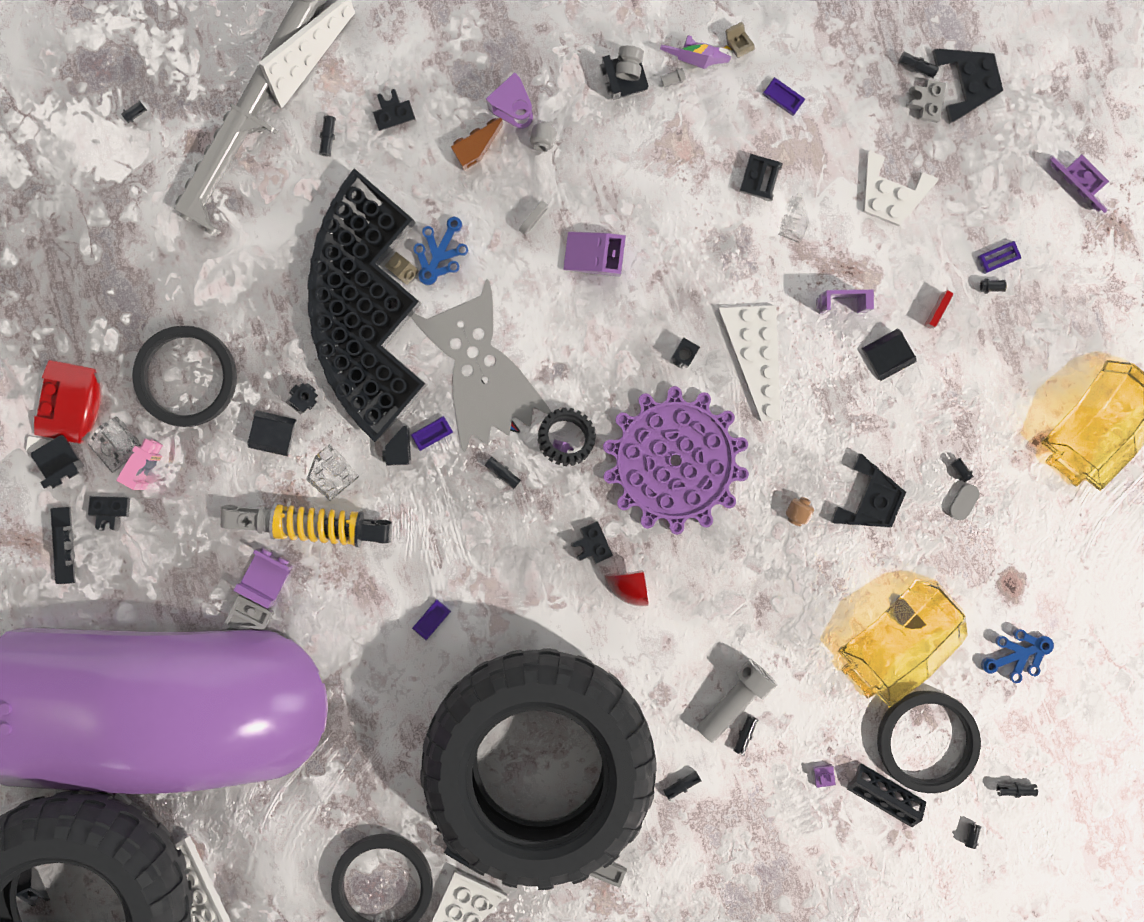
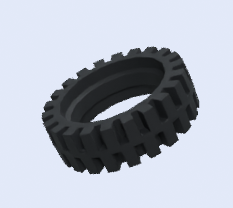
(569, 416)

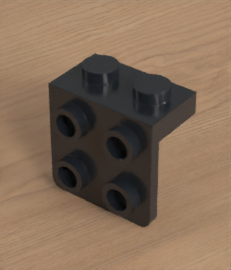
(618, 87)
(57, 461)

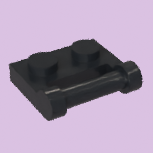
(754, 177)

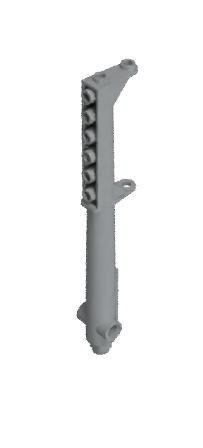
(238, 123)

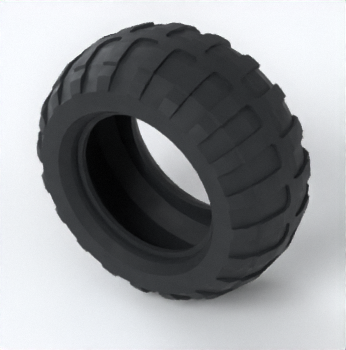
(101, 837)
(521, 848)

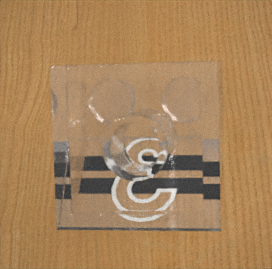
(113, 443)

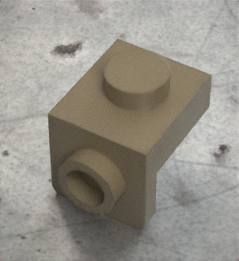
(739, 40)
(401, 268)

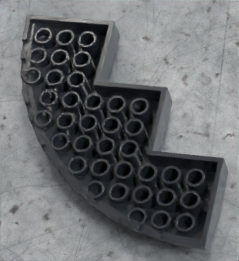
(352, 305)

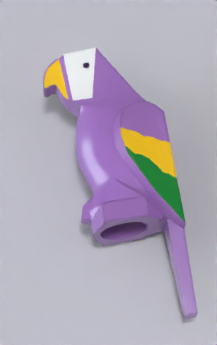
(700, 54)

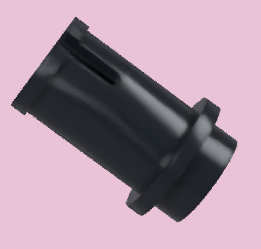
(133, 112)
(992, 286)
(962, 470)
(973, 836)

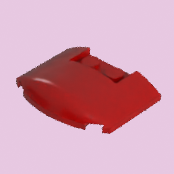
(67, 402)

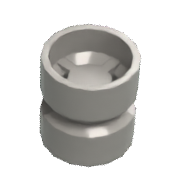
(629, 66)

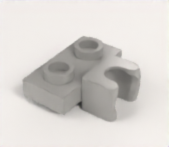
(928, 100)

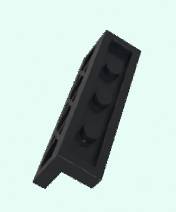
(887, 800)

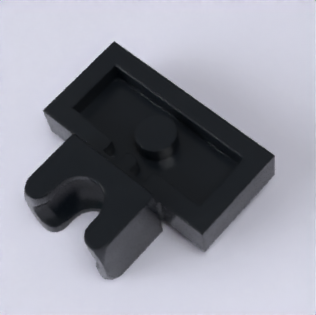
(393, 112)
(108, 510)
(593, 543)

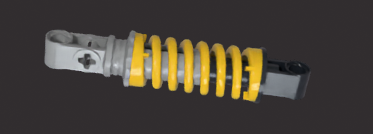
(287, 523)

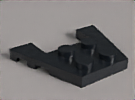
(977, 77)
(879, 502)

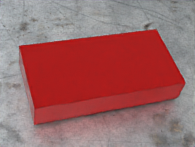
(939, 309)

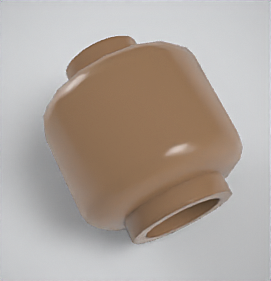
(799, 511)

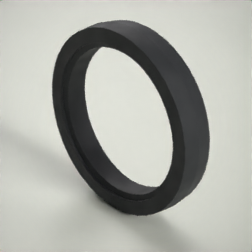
(141, 367)
(964, 767)
(381, 841)

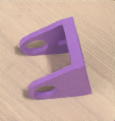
(508, 100)

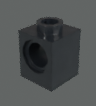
(690, 347)

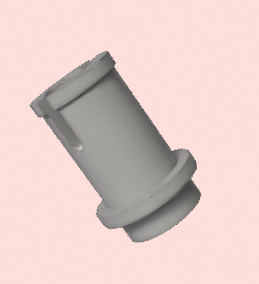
(673, 77)

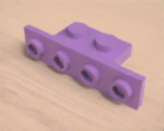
(1085, 177)

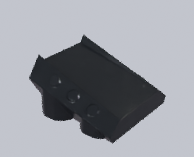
(889, 354)
(271, 433)

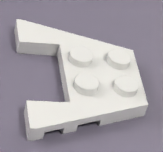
(888, 199)

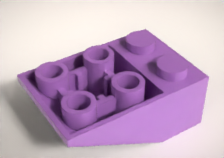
(594, 253)

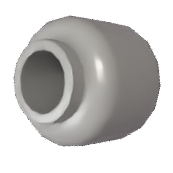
(543, 136)

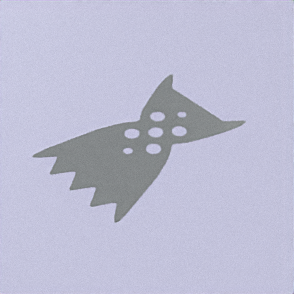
(480, 404)

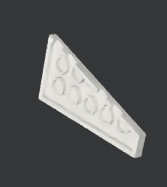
(298, 55)
(756, 349)
(467, 900)
(206, 901)

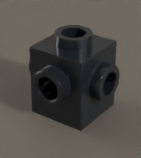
(296, 400)

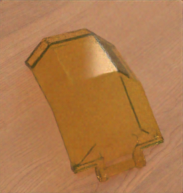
(1102, 428)
(906, 642)

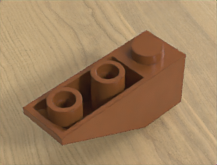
(473, 148)

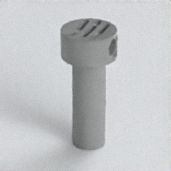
(753, 683)

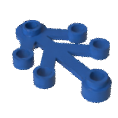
(439, 254)
(1020, 654)

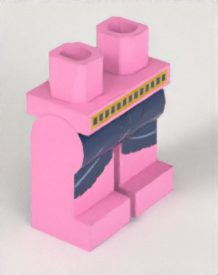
(140, 464)

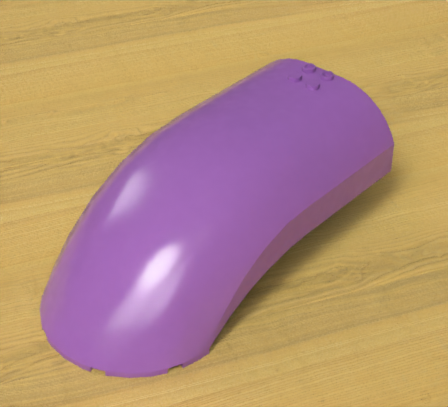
(155, 709)

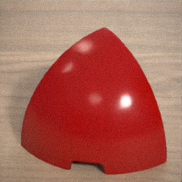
(629, 587)

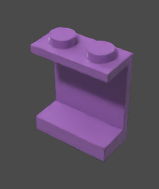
(865, 299)
(264, 577)

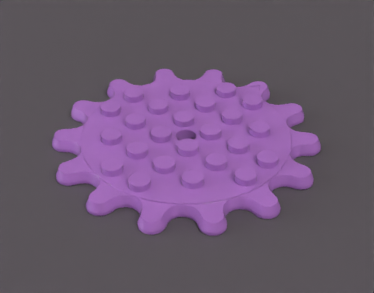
(705, 456)

